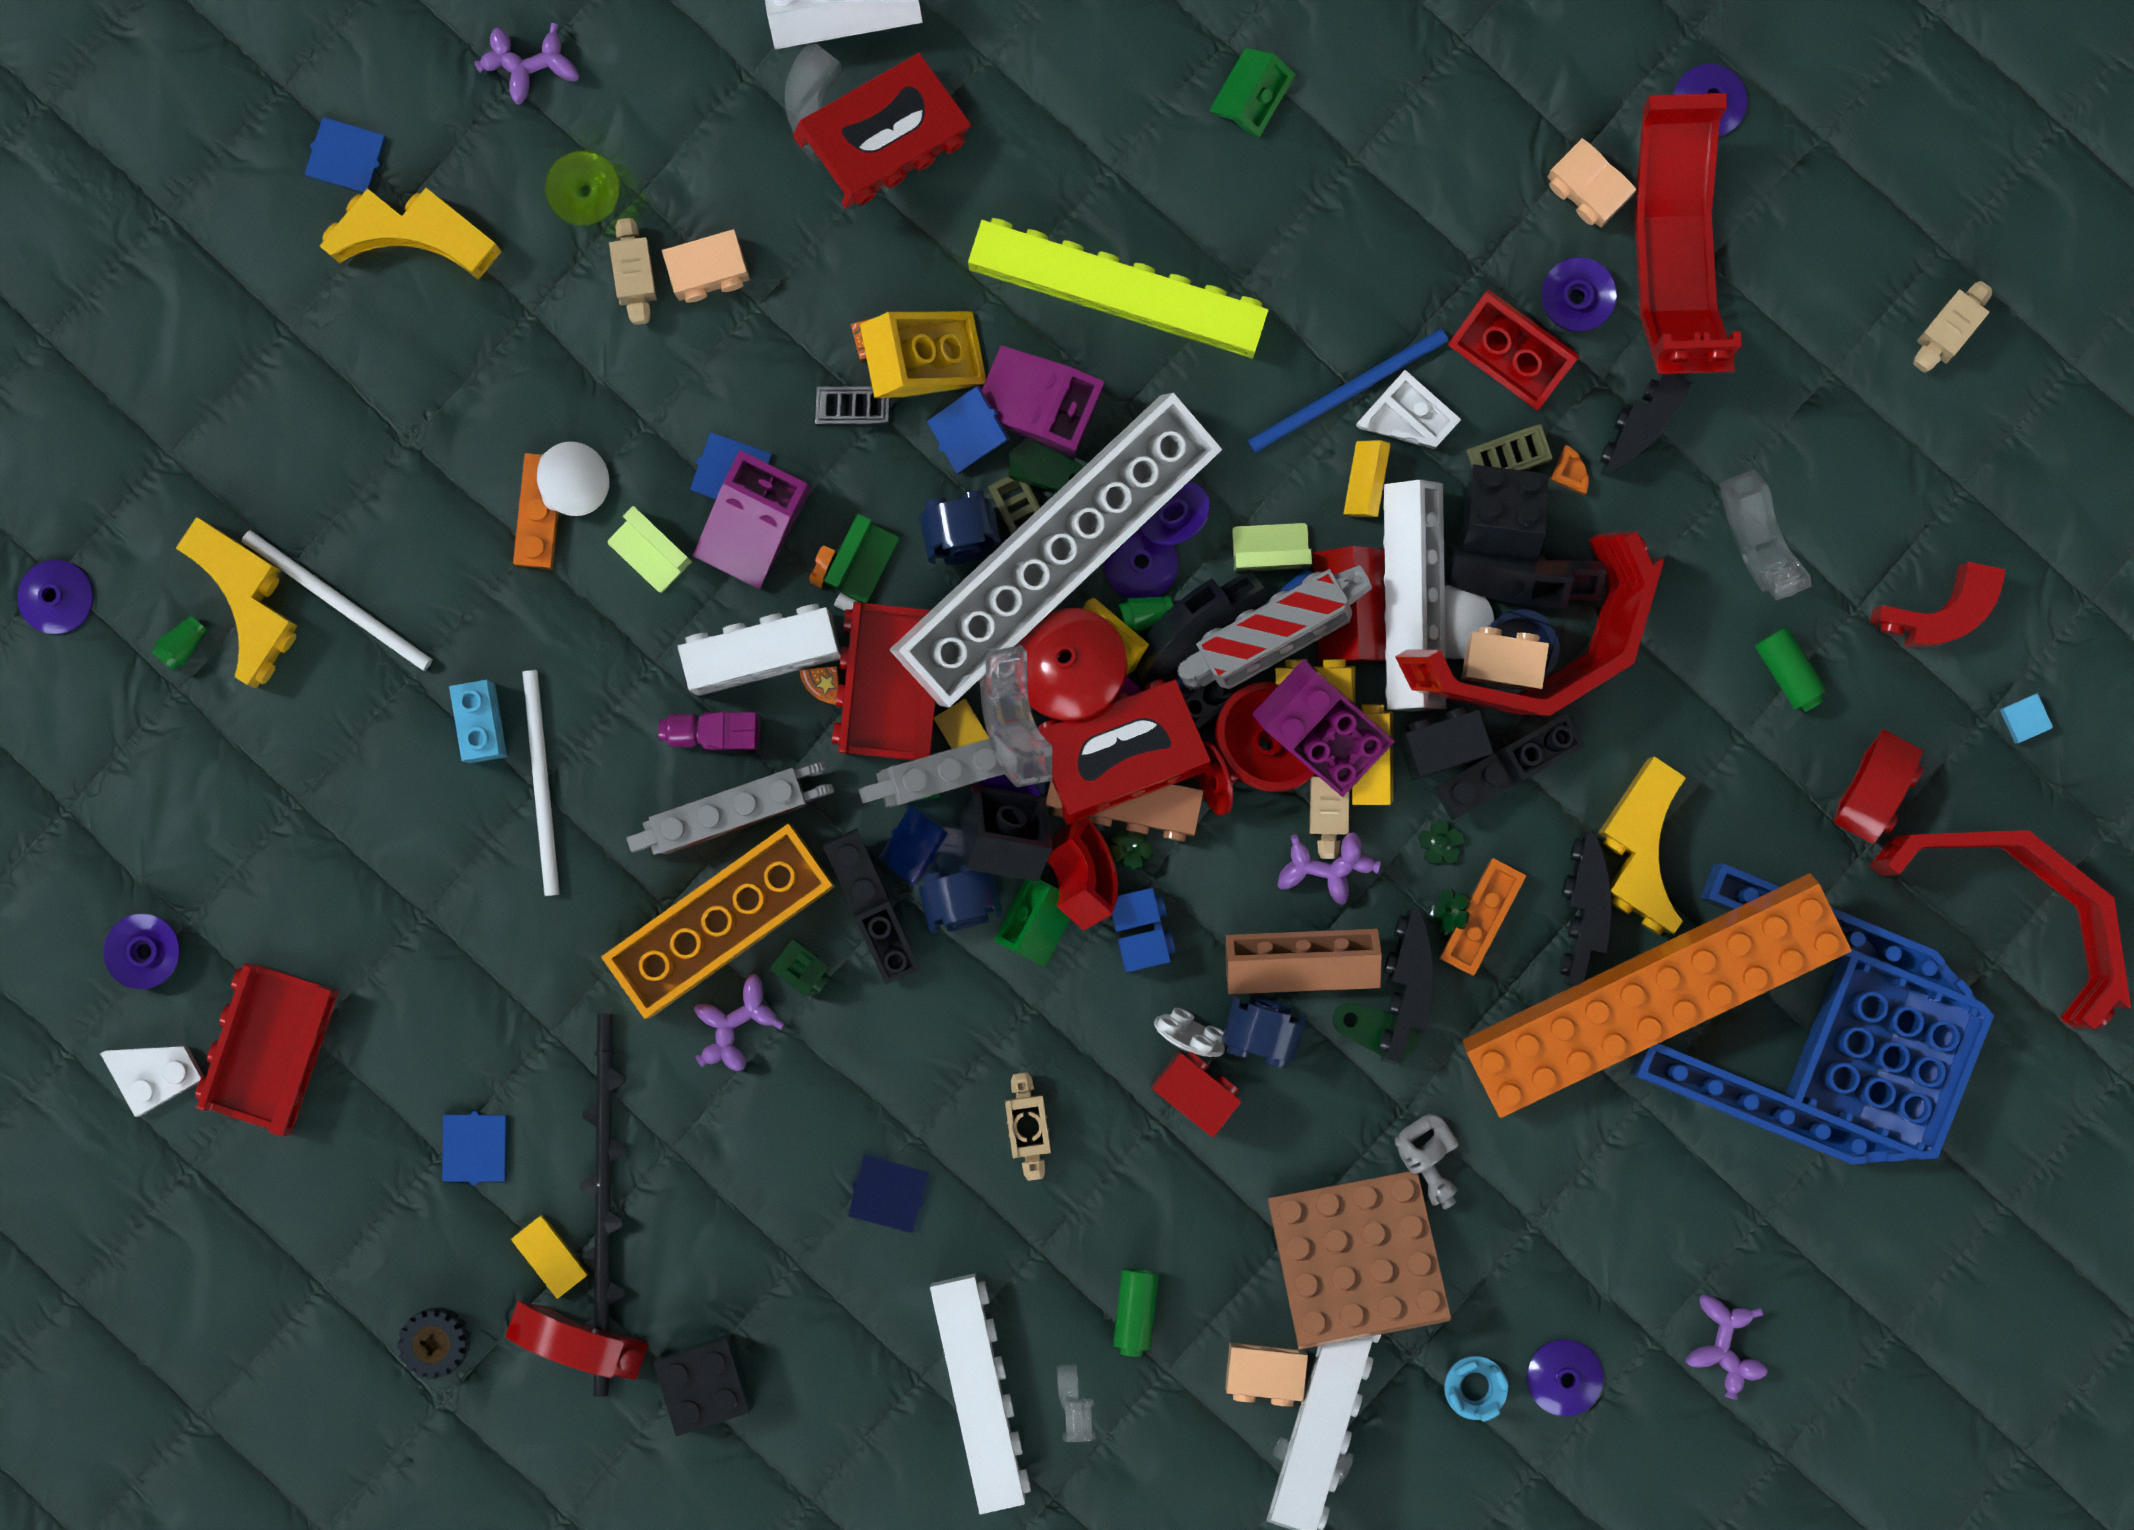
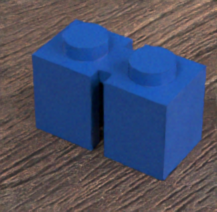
(1145, 948)

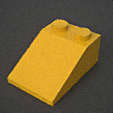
(922, 353)

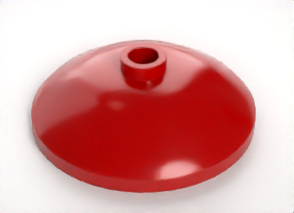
(1091, 676)
(1239, 744)

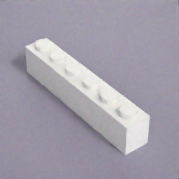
(1413, 584)
(978, 1393)
(1321, 1434)

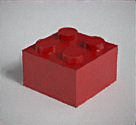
(1195, 1093)

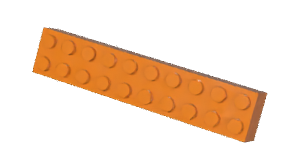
(1656, 995)

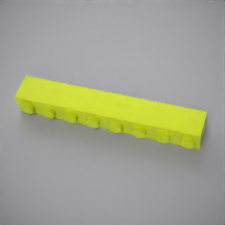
(1117, 288)

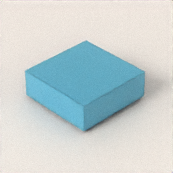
(2026, 718)

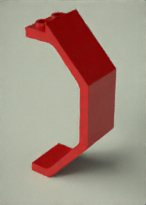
(1677, 235)
(1613, 647)
(2095, 908)

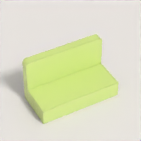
(1271, 547)
(648, 550)

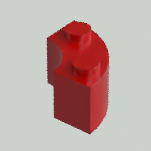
(1879, 787)
(1084, 873)

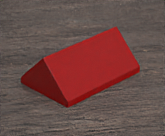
(1513, 350)
(1365, 635)

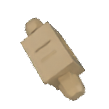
(632, 271)
(1953, 326)
(1328, 817)
(1033, 1166)

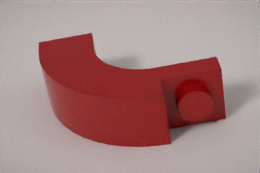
(1971, 602)
(575, 1344)

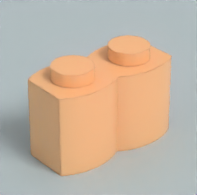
(1590, 184)

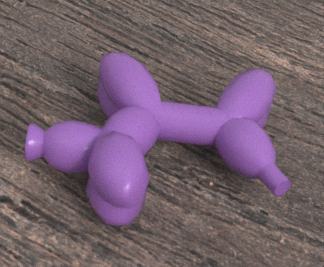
(520, 69)
(1336, 872)
(725, 1025)
(1709, 1355)

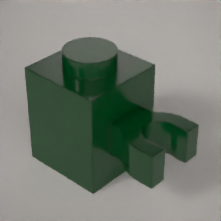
(802, 969)

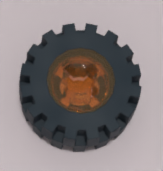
(445, 1336)

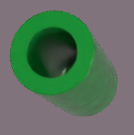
(1791, 669)
(1136, 1311)

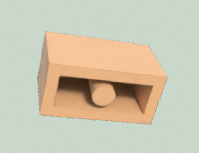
(706, 266)
(1505, 660)
(1266, 1373)

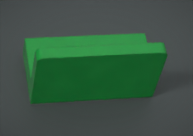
(1253, 90)
(861, 559)
(1033, 922)

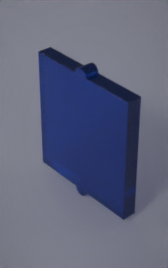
(913, 845)
(888, 1193)

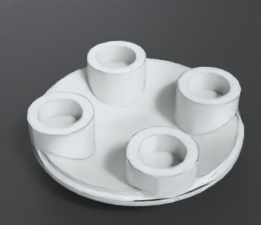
(572, 479)
(1463, 614)
(1190, 1035)

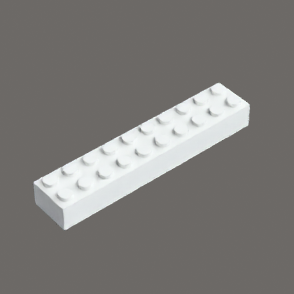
(1056, 549)

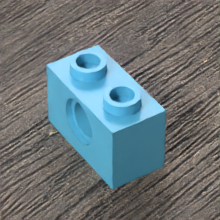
(478, 721)

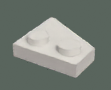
(1409, 414)
(152, 1074)

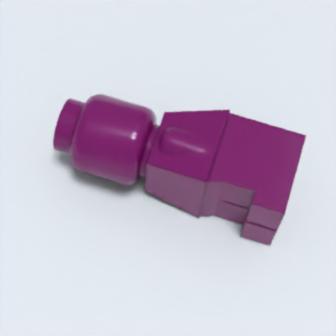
(712, 731)

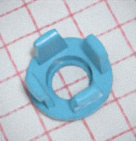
(1488, 1406)

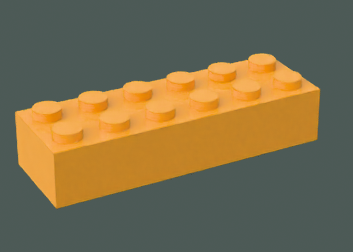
(718, 921)

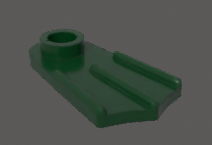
(1040, 466)
(1369, 1027)

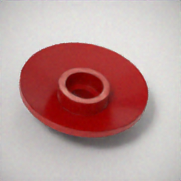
(1217, 782)

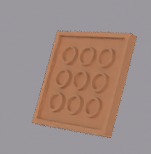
(1358, 1260)

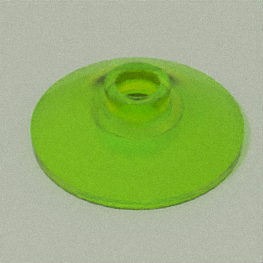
(572, 173)

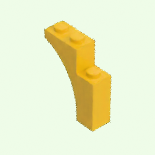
(424, 225)
(245, 582)
(1377, 784)
(1636, 830)

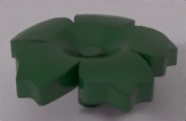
(1441, 843)
(1130, 849)
(1451, 912)

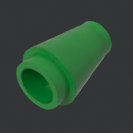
(1143, 612)
(179, 643)

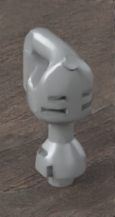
(1423, 1158)

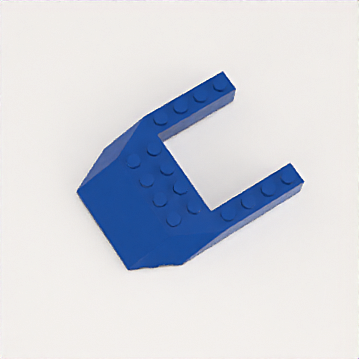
(1878, 1061)

